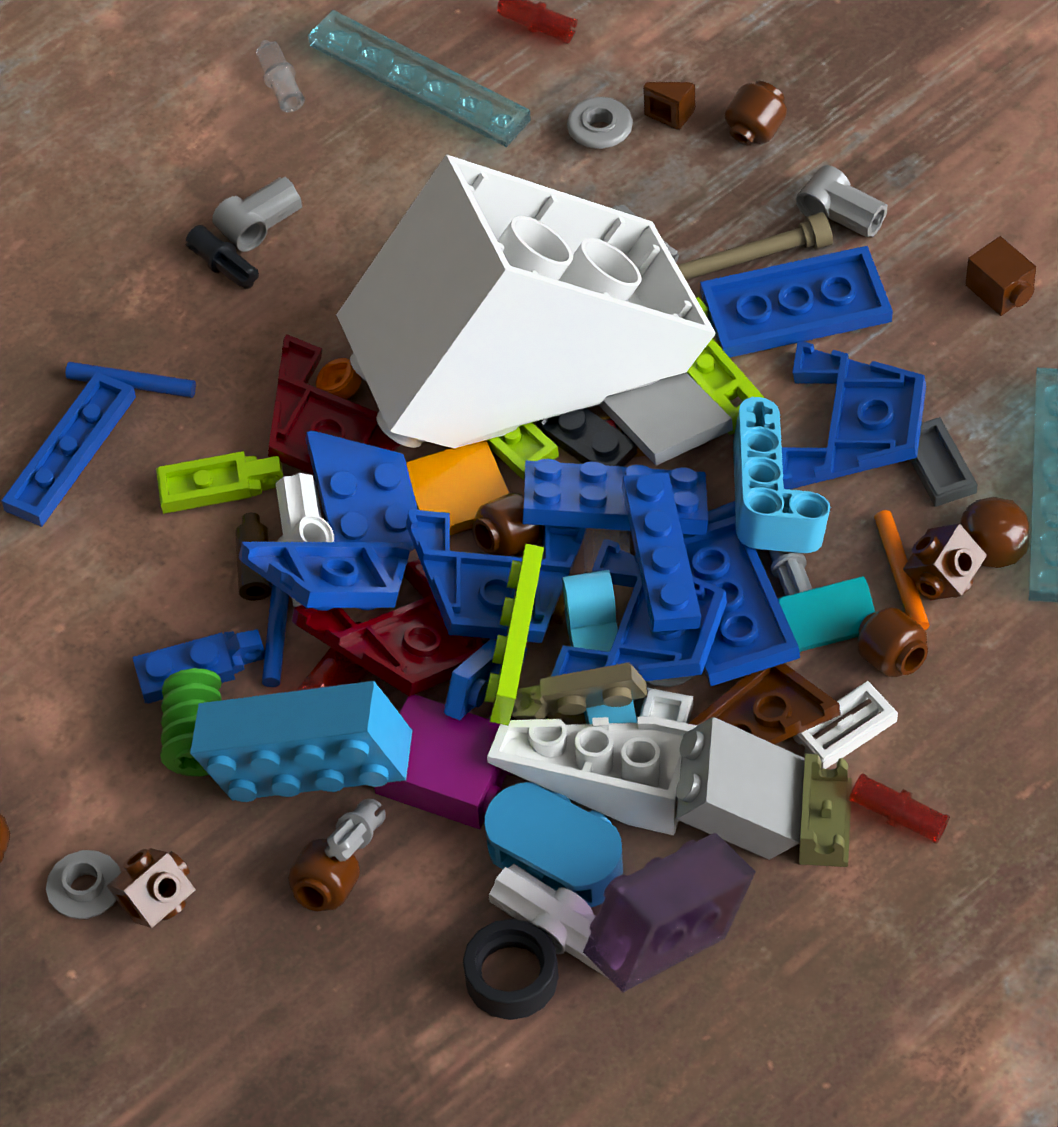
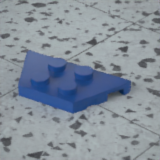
(361, 489)
(332, 572)

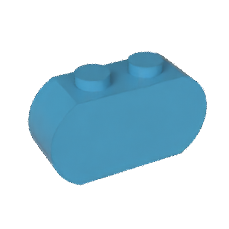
(553, 840)

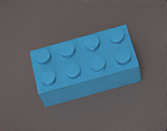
(302, 741)

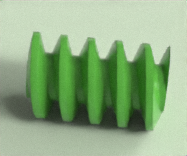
(180, 703)

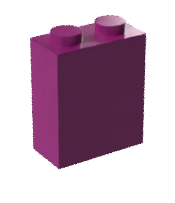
(447, 764)

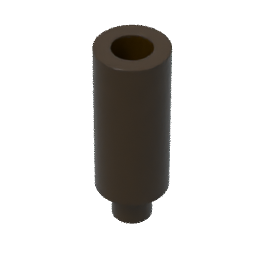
(250, 583)

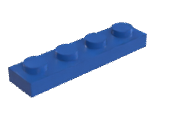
(68, 449)
(661, 552)

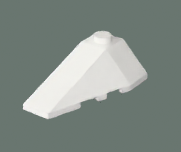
(606, 766)

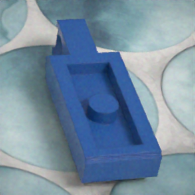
(221, 653)
(470, 681)

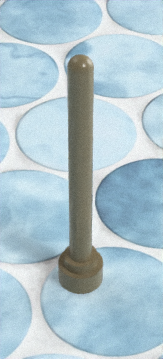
(812, 232)

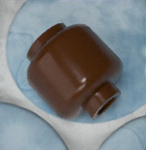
(755, 113)
(500, 526)
(892, 642)
(322, 881)

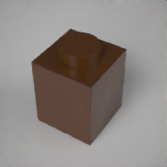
(1001, 276)

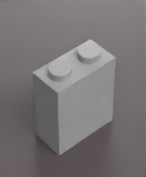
(740, 788)

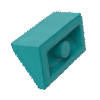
(828, 612)

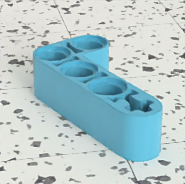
(765, 511)
(593, 625)

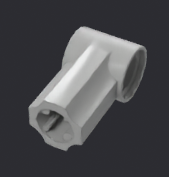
(832, 194)
(249, 219)

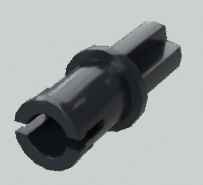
(221, 256)

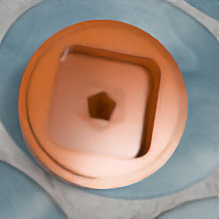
(339, 378)

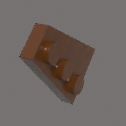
(773, 705)

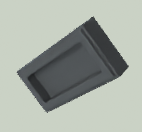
(942, 465)

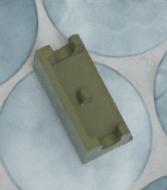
(825, 814)

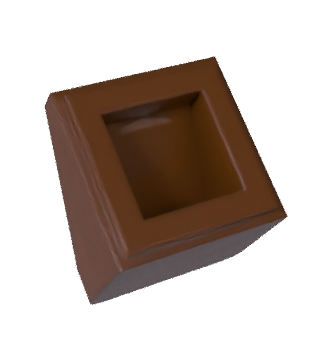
(669, 102)

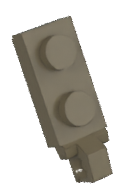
(579, 690)

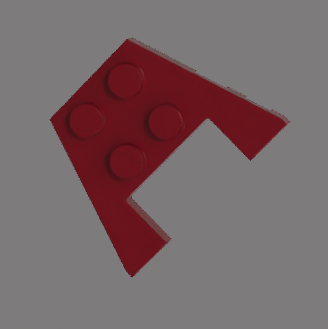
(308, 408)
(400, 647)

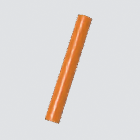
(897, 560)

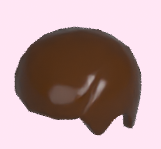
(998, 529)

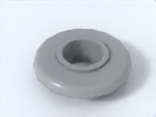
(599, 110)
(88, 902)

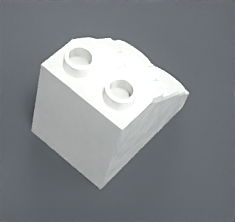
(513, 309)

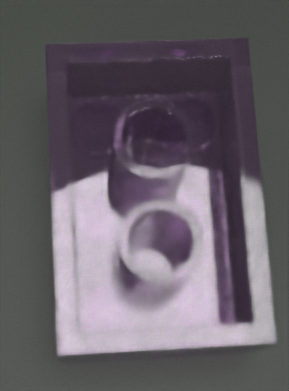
(668, 911)

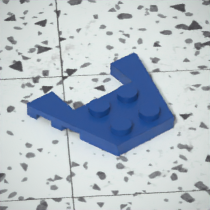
(872, 418)
(474, 585)
(651, 653)

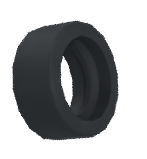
(505, 935)

